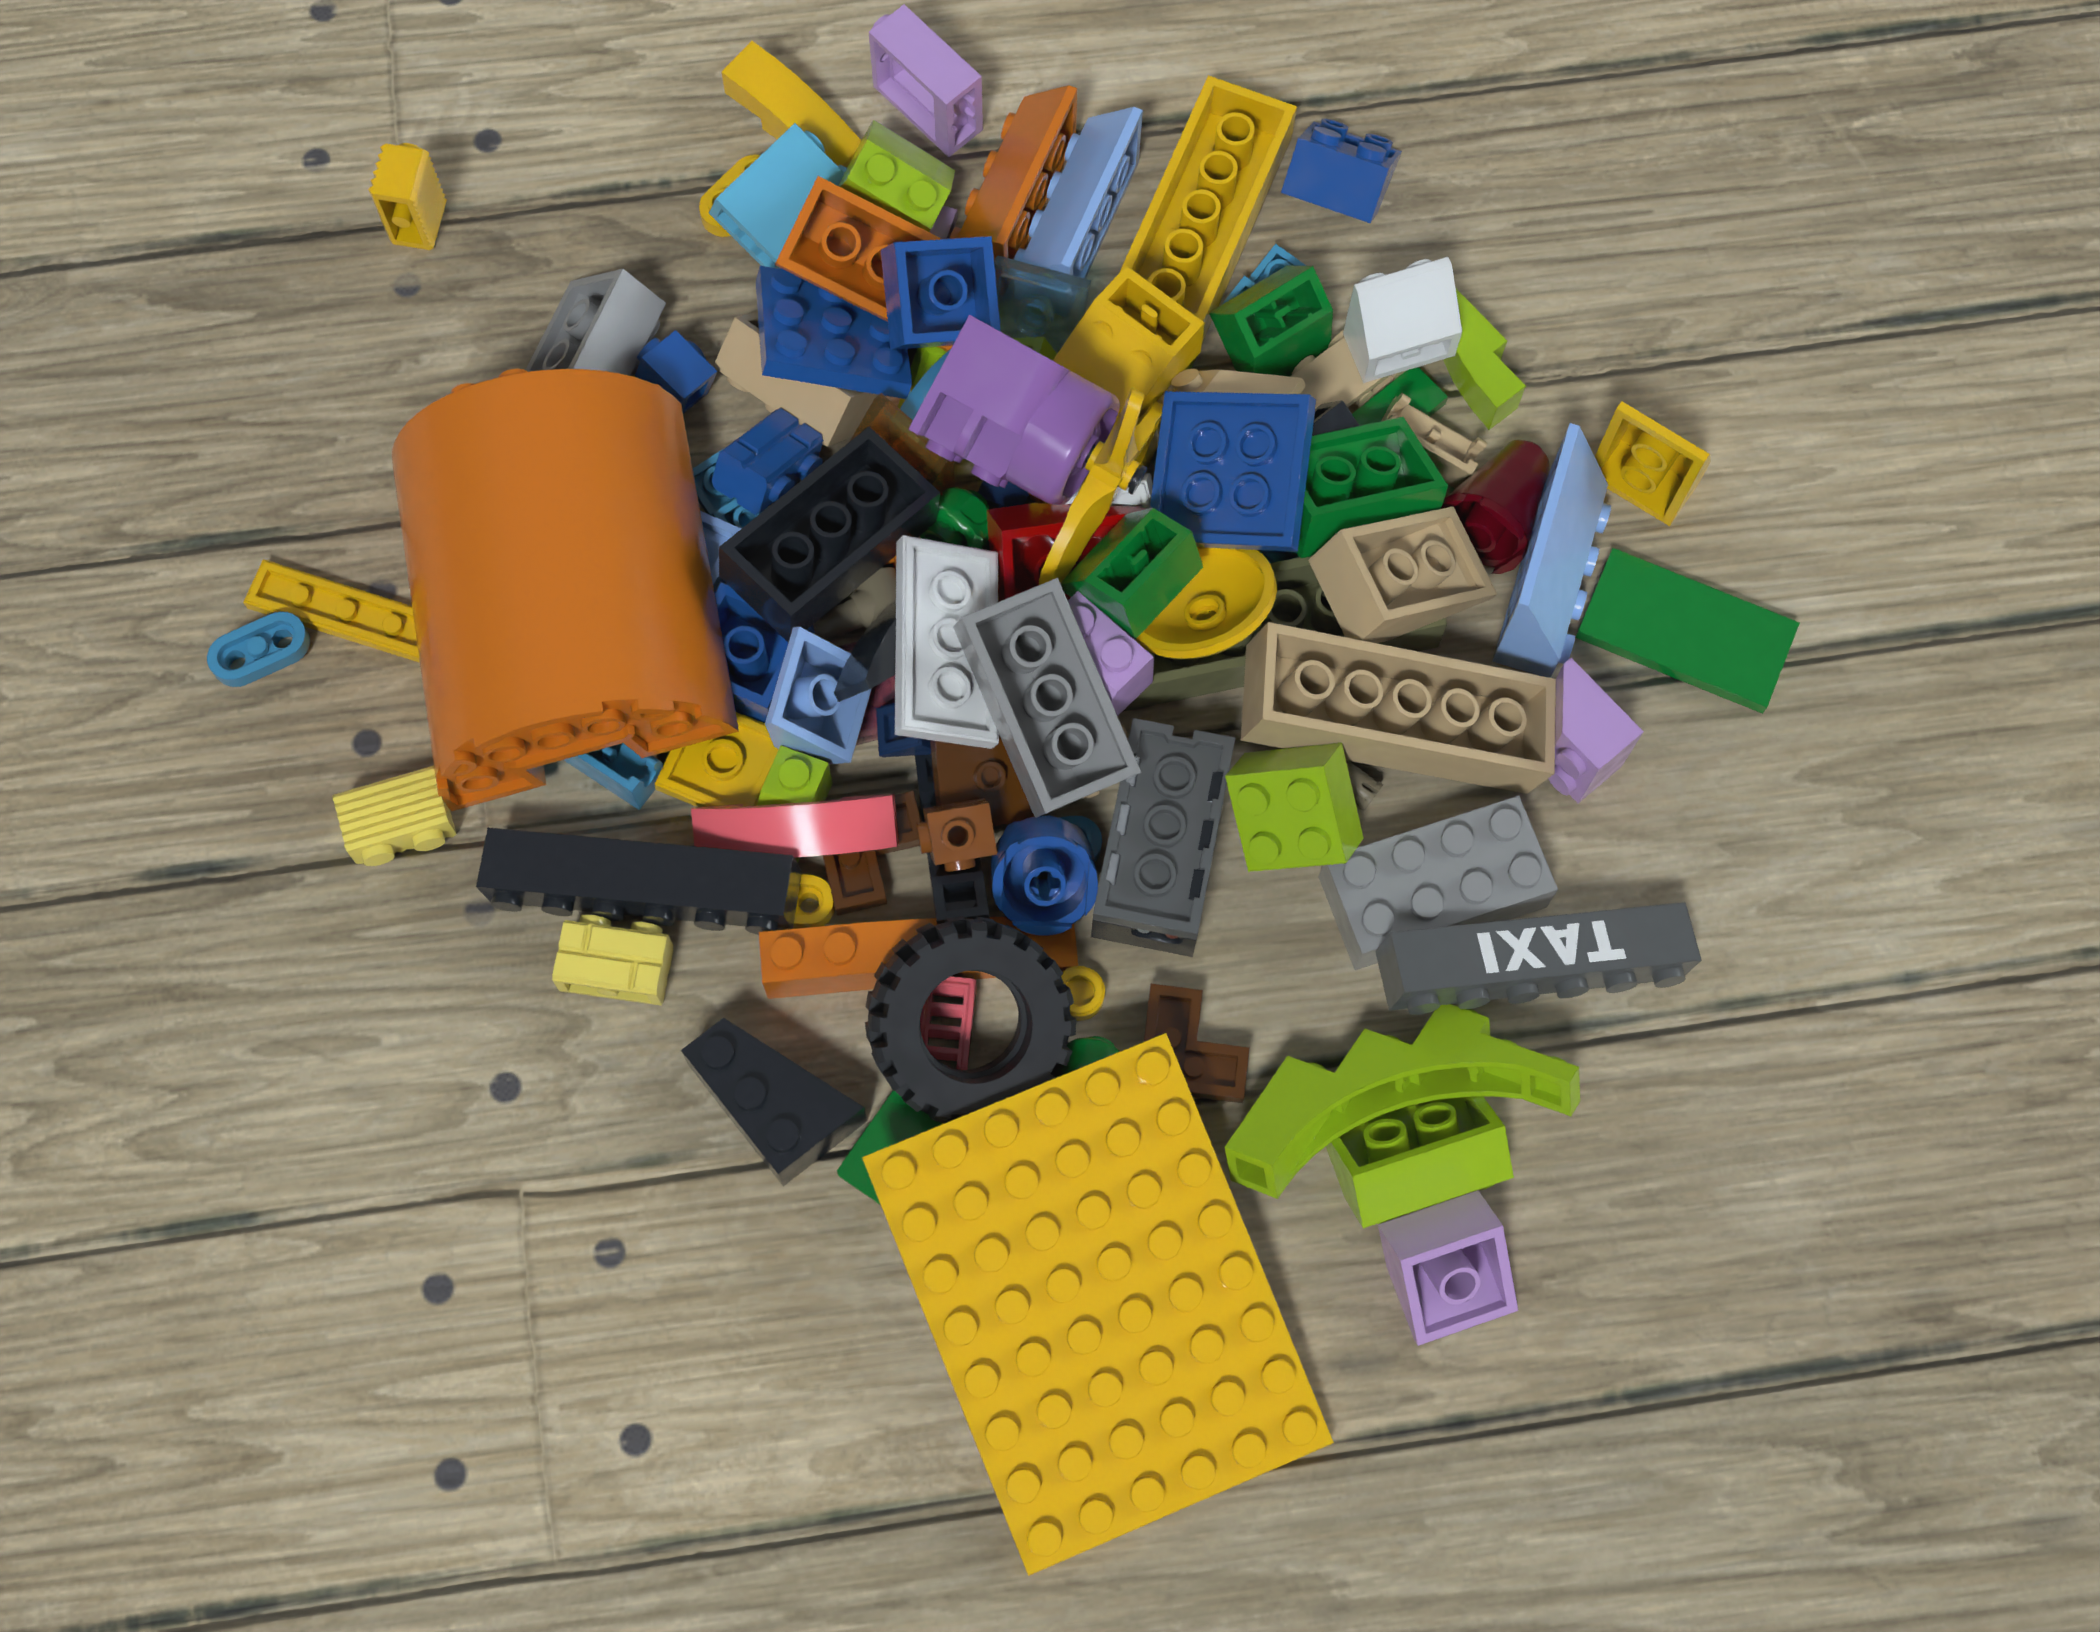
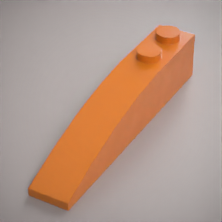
(849, 955)

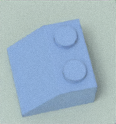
(804, 706)

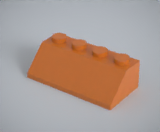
(1021, 171)
(840, 245)

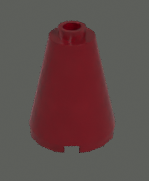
(1502, 503)

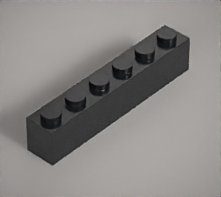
(639, 880)

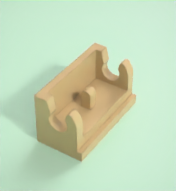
(1447, 449)

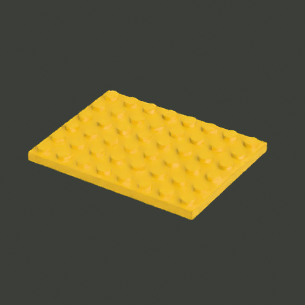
(1097, 1302)

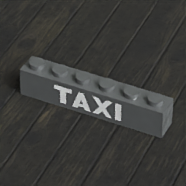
(1537, 957)

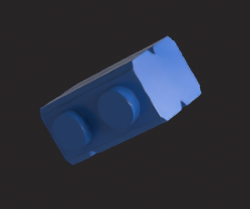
(767, 461)

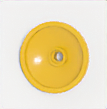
(1215, 607)

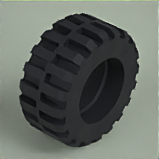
(926, 962)

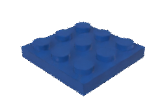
(825, 339)
(1235, 467)

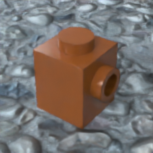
(957, 833)

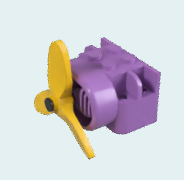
(1037, 429)

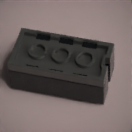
(1162, 840)

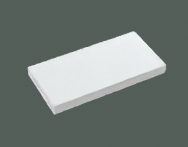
(933, 679)

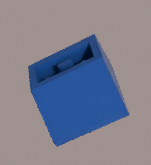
(1341, 169)

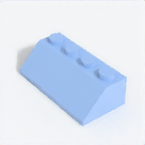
(1085, 193)

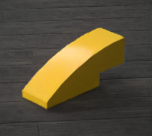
(782, 99)

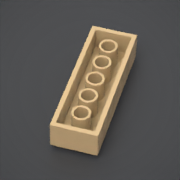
(1399, 708)

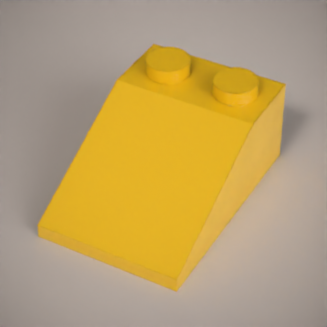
(1649, 463)

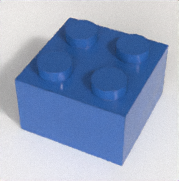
(936, 288)
(752, 653)

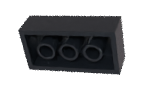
(828, 533)

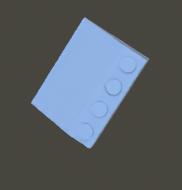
(1557, 558)

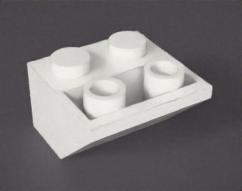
(1403, 319)

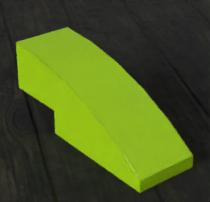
(1478, 371)

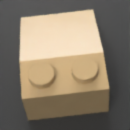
(1400, 574)

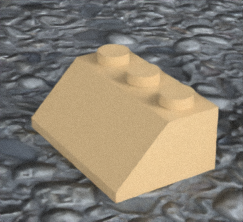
(824, 408)

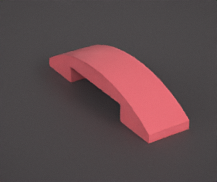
(800, 828)

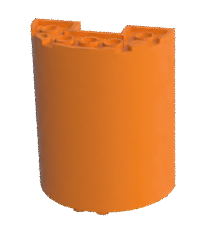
(556, 577)

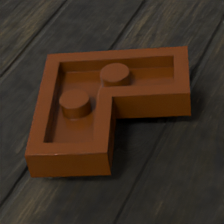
(856, 875)
(1209, 1068)

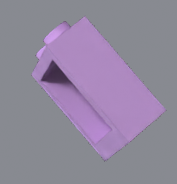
(926, 80)

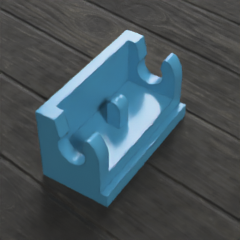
(621, 772)

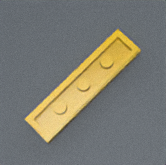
(335, 609)

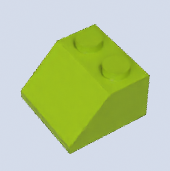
(898, 177)

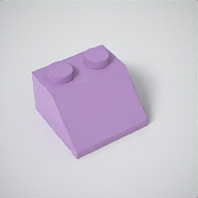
(1120, 660)
(1590, 734)
(1449, 1266)

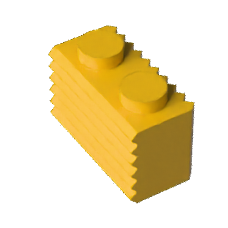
(408, 195)

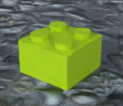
(1294, 807)

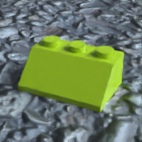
(1420, 1157)

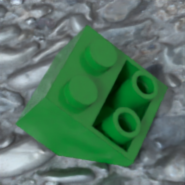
(1276, 322)
(1137, 569)

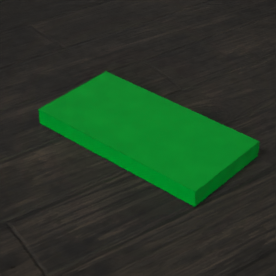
(1688, 630)

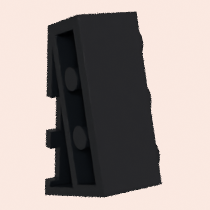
(772, 1100)

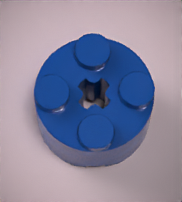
(1071, 884)

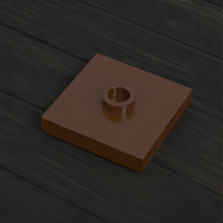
(978, 773)

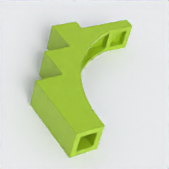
(1450, 1058)

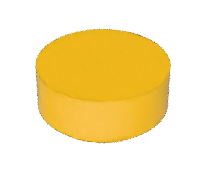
(1086, 990)

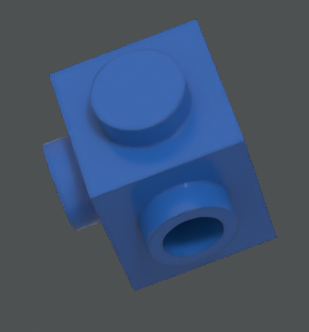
(677, 368)

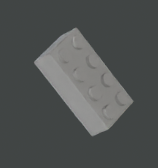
(1439, 876)

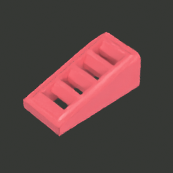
(957, 988)

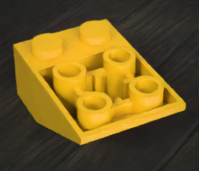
(1132, 340)

